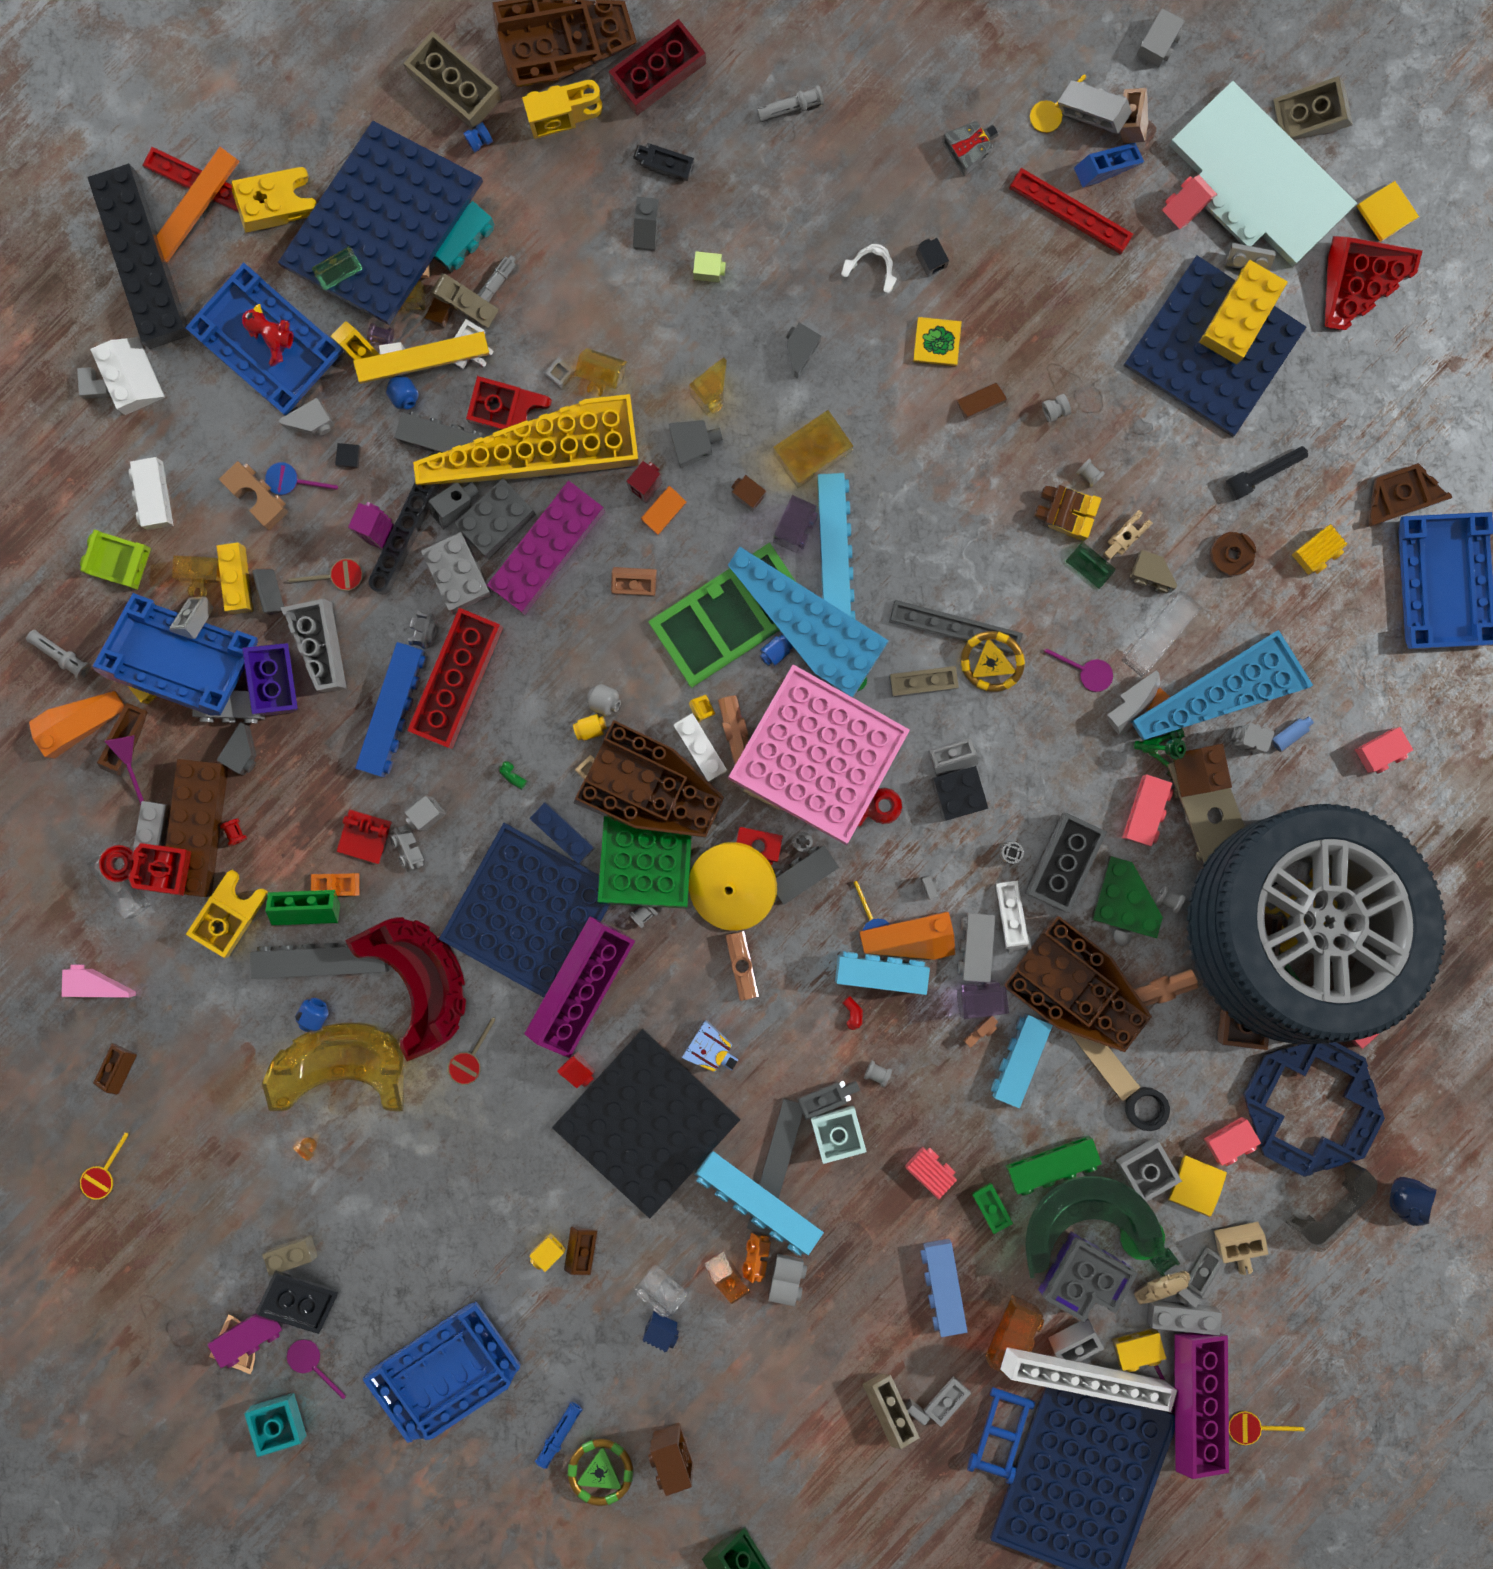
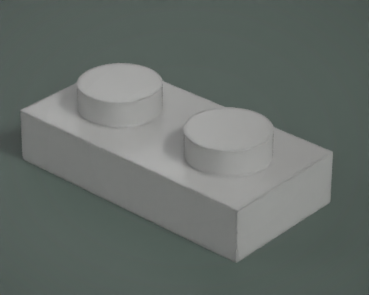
(1241, 254)
(947, 1401)

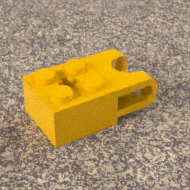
(561, 107)
(278, 195)
(230, 910)

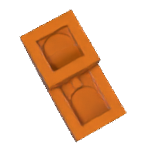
(342, 883)

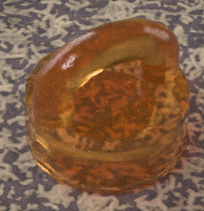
(303, 1151)

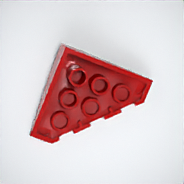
(1361, 274)

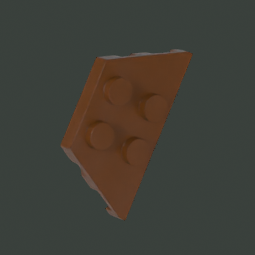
(1404, 493)

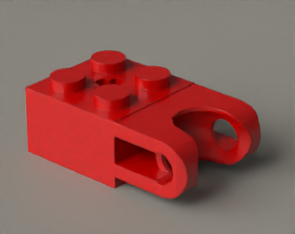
(513, 402)

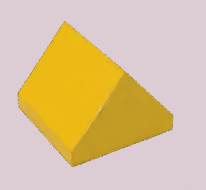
(701, 708)

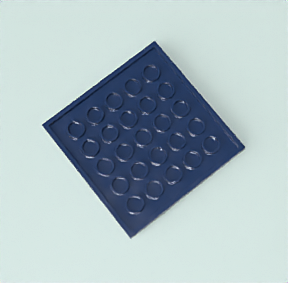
(1196, 375)
(524, 910)

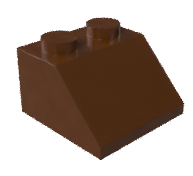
(1202, 771)

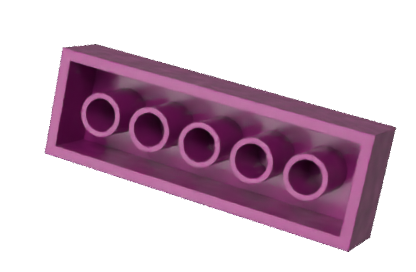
(546, 547)
(579, 987)
(1201, 1405)

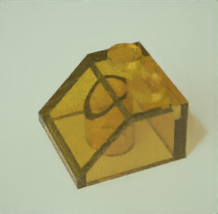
(709, 387)

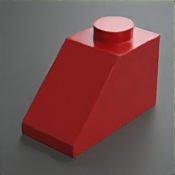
(577, 1071)

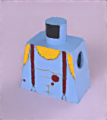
(710, 1049)

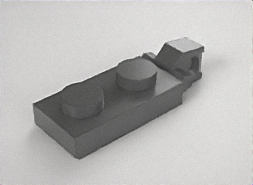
(827, 1098)

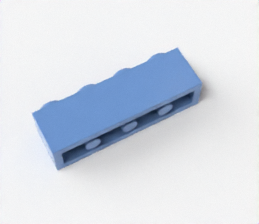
(944, 1287)

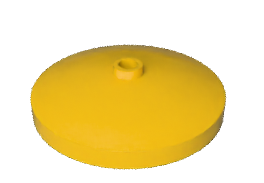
(748, 876)

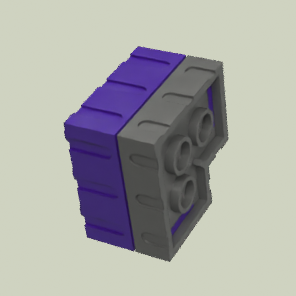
(1086, 1277)

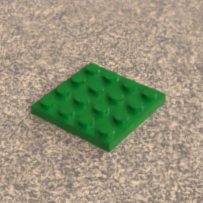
(643, 867)

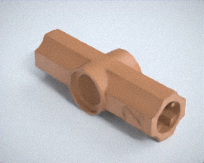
(733, 726)
(739, 951)
(1167, 988)

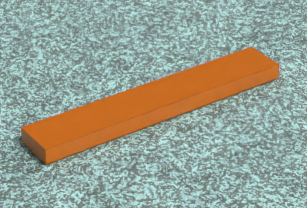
(195, 202)

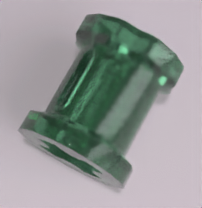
(1167, 1265)

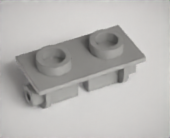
(401, 841)

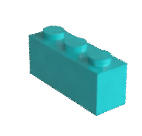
(465, 237)

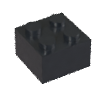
(959, 793)

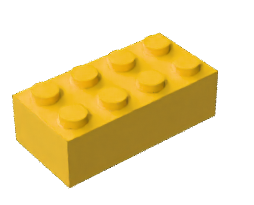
(1243, 312)

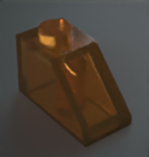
(726, 1278)

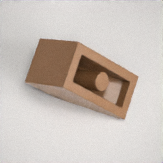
(1136, 125)

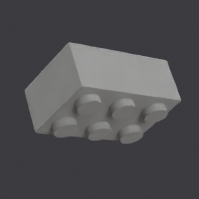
(456, 573)

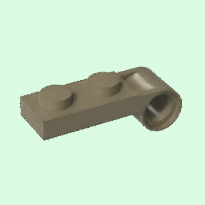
(464, 300)

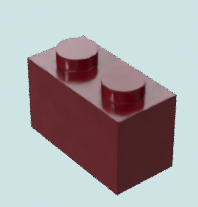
(644, 481)

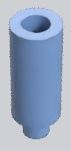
(1292, 733)

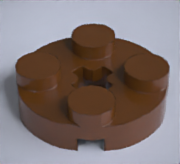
(1233, 541)

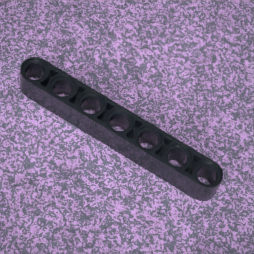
(399, 532)

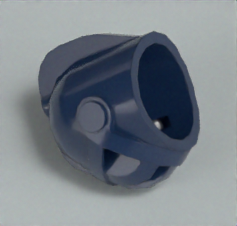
(1412, 1200)

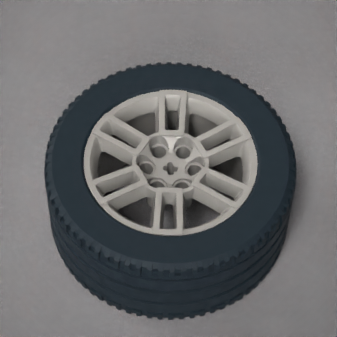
(1379, 891)

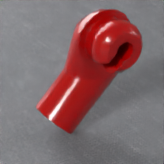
(856, 1013)

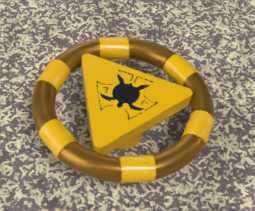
(993, 661)

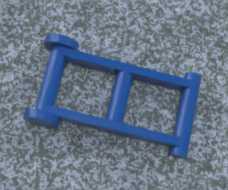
(975, 1459)

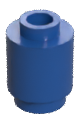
(775, 650)

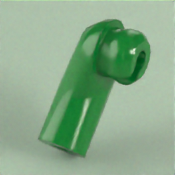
(514, 779)

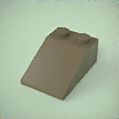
(1314, 109)

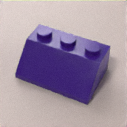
(270, 679)

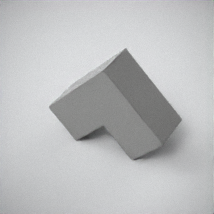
(89, 386)

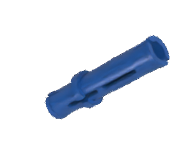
(553, 1444)

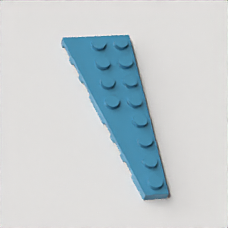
(1248, 679)

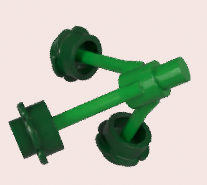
(1174, 748)

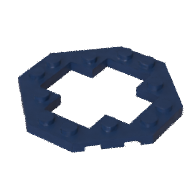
(1327, 1153)

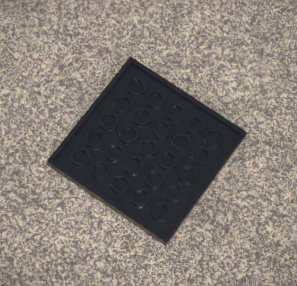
(646, 1123)

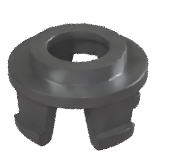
(425, 630)

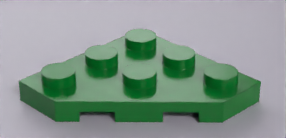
(1126, 900)

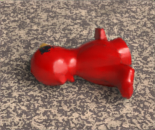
(275, 335)

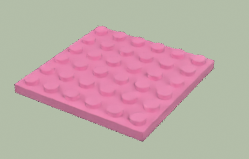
(819, 754)

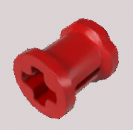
(233, 832)

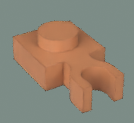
(984, 1028)

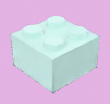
(838, 1134)

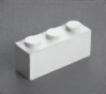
(150, 493)
(700, 747)

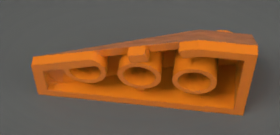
(69, 724)
(915, 938)

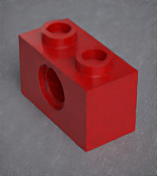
(771, 841)

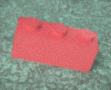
(1148, 810)

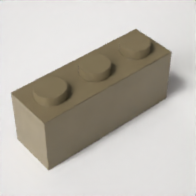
(891, 1411)

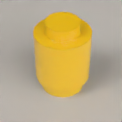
(589, 727)

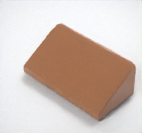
(633, 581)

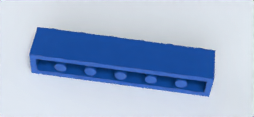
(391, 709)

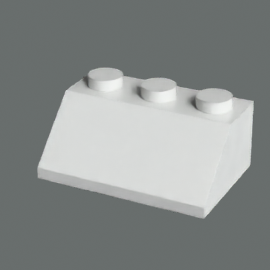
(127, 374)

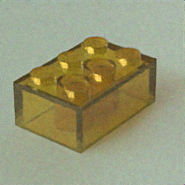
(813, 449)

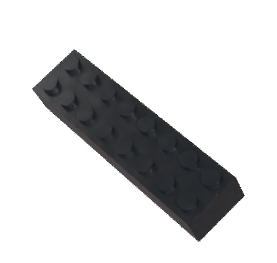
(138, 256)

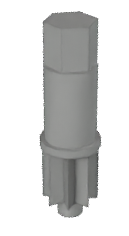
(497, 278)

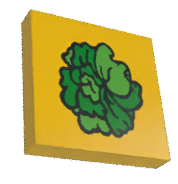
(937, 341)

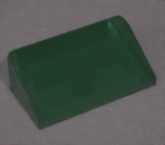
(337, 268)
(1090, 565)

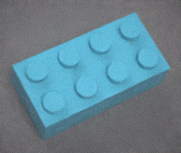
(882, 974)

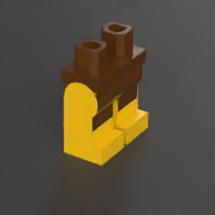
(1068, 511)

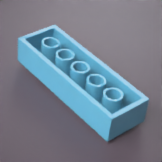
(759, 1204)

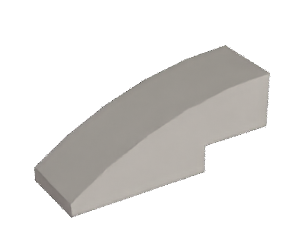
(1134, 703)

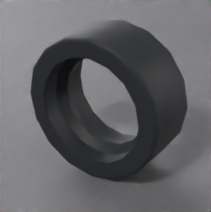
(1164, 1109)

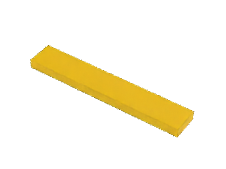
(421, 357)

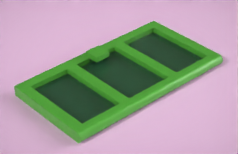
(716, 623)

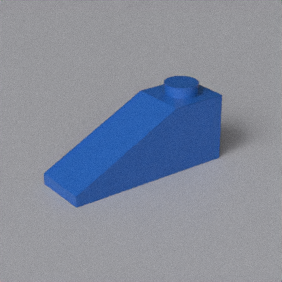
(1107, 164)

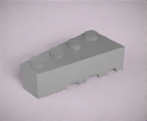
(318, 642)

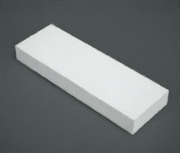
(1012, 914)

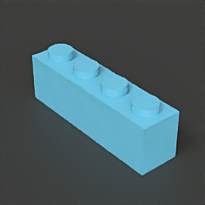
(1021, 1060)

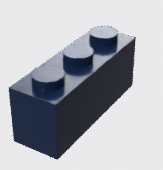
(562, 833)

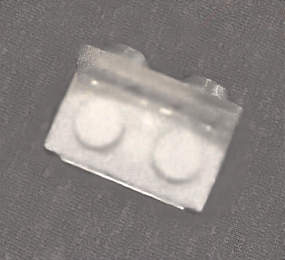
(661, 1292)

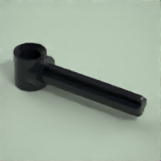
(1244, 482)

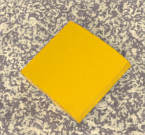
(1387, 211)
(1199, 1186)

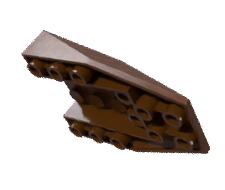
(648, 786)
(1078, 988)

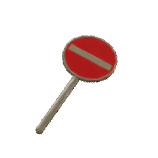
(344, 574)
(465, 1066)

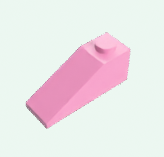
(91, 983)

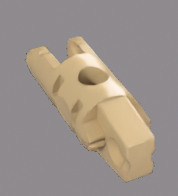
(1118, 543)
(1162, 1287)

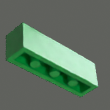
(1053, 1165)

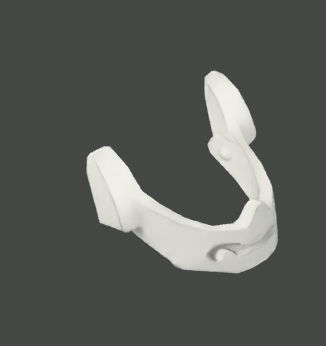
(878, 250)

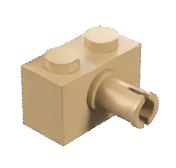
(1241, 1244)

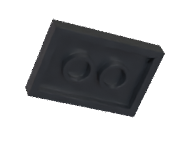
(297, 1302)

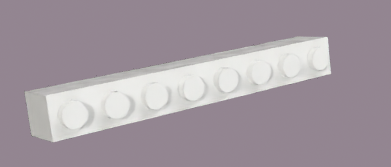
(1088, 1379)

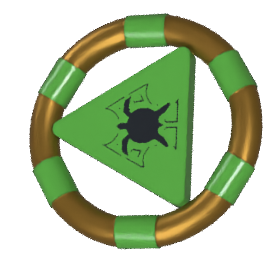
(600, 1472)

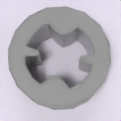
(807, 837)

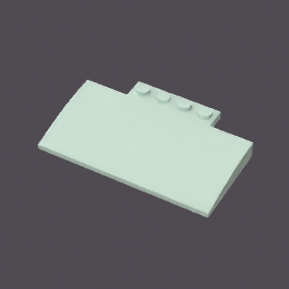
(1260, 177)

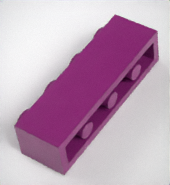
(371, 524)

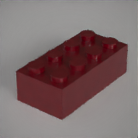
(657, 67)

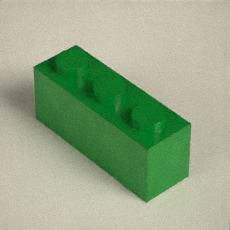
(302, 907)

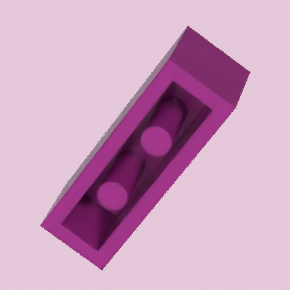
(243, 1339)

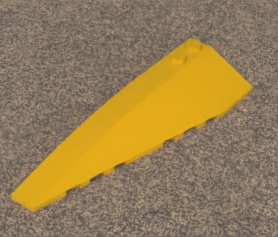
(570, 440)

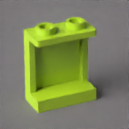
(115, 559)

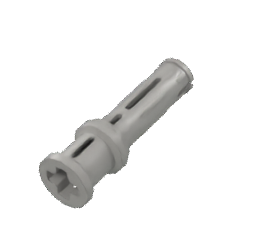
(800, 101)
(65, 659)

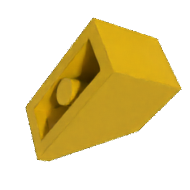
(353, 342)

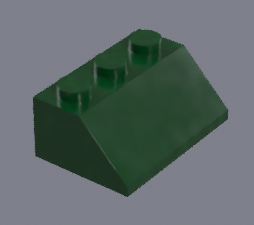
(735, 1552)

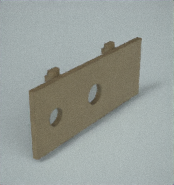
(1196, 807)

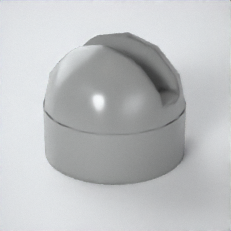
(1122, 937)

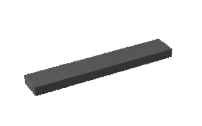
(947, 624)
(779, 1152)

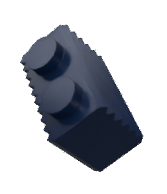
(661, 1332)

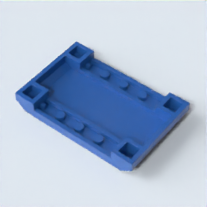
(222, 332)
(1447, 580)
(171, 666)

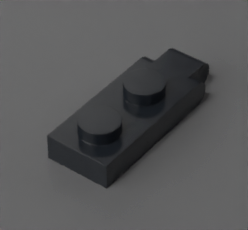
(664, 161)

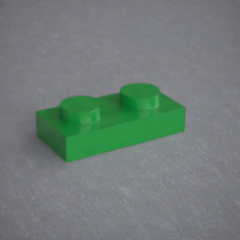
(992, 1208)

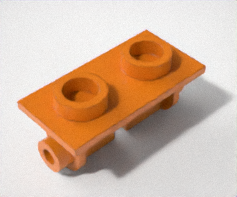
(753, 1267)

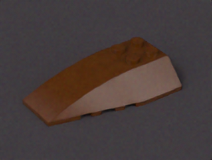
(558, 37)

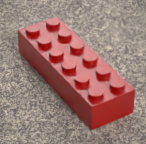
(455, 678)

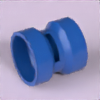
(473, 139)

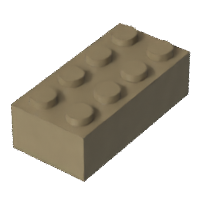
(452, 80)

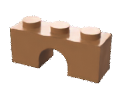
(240, 480)

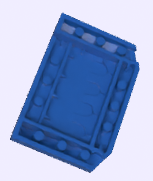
(443, 1374)

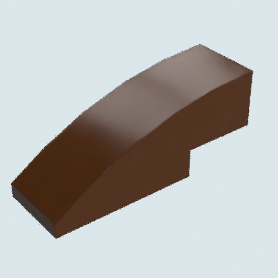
(128, 724)

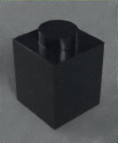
(932, 256)

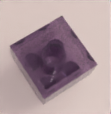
(795, 523)
(982, 1000)

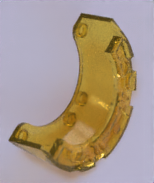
(336, 1054)

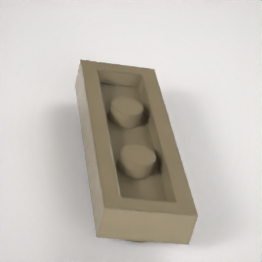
(924, 681)

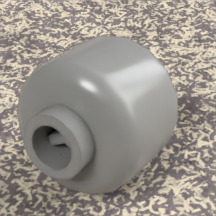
(603, 700)

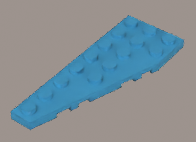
(823, 635)

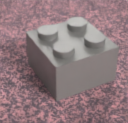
(1148, 1170)

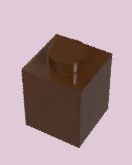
(748, 492)

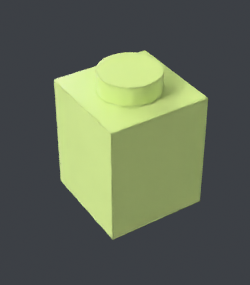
(708, 267)

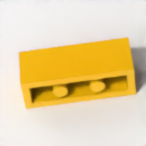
(234, 578)

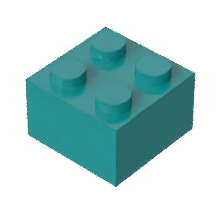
(275, 1424)

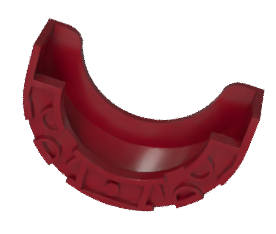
(429, 974)

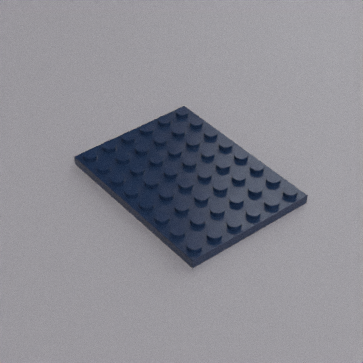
(393, 211)
(1084, 1480)

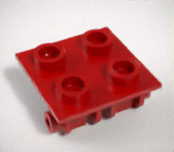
(363, 836)

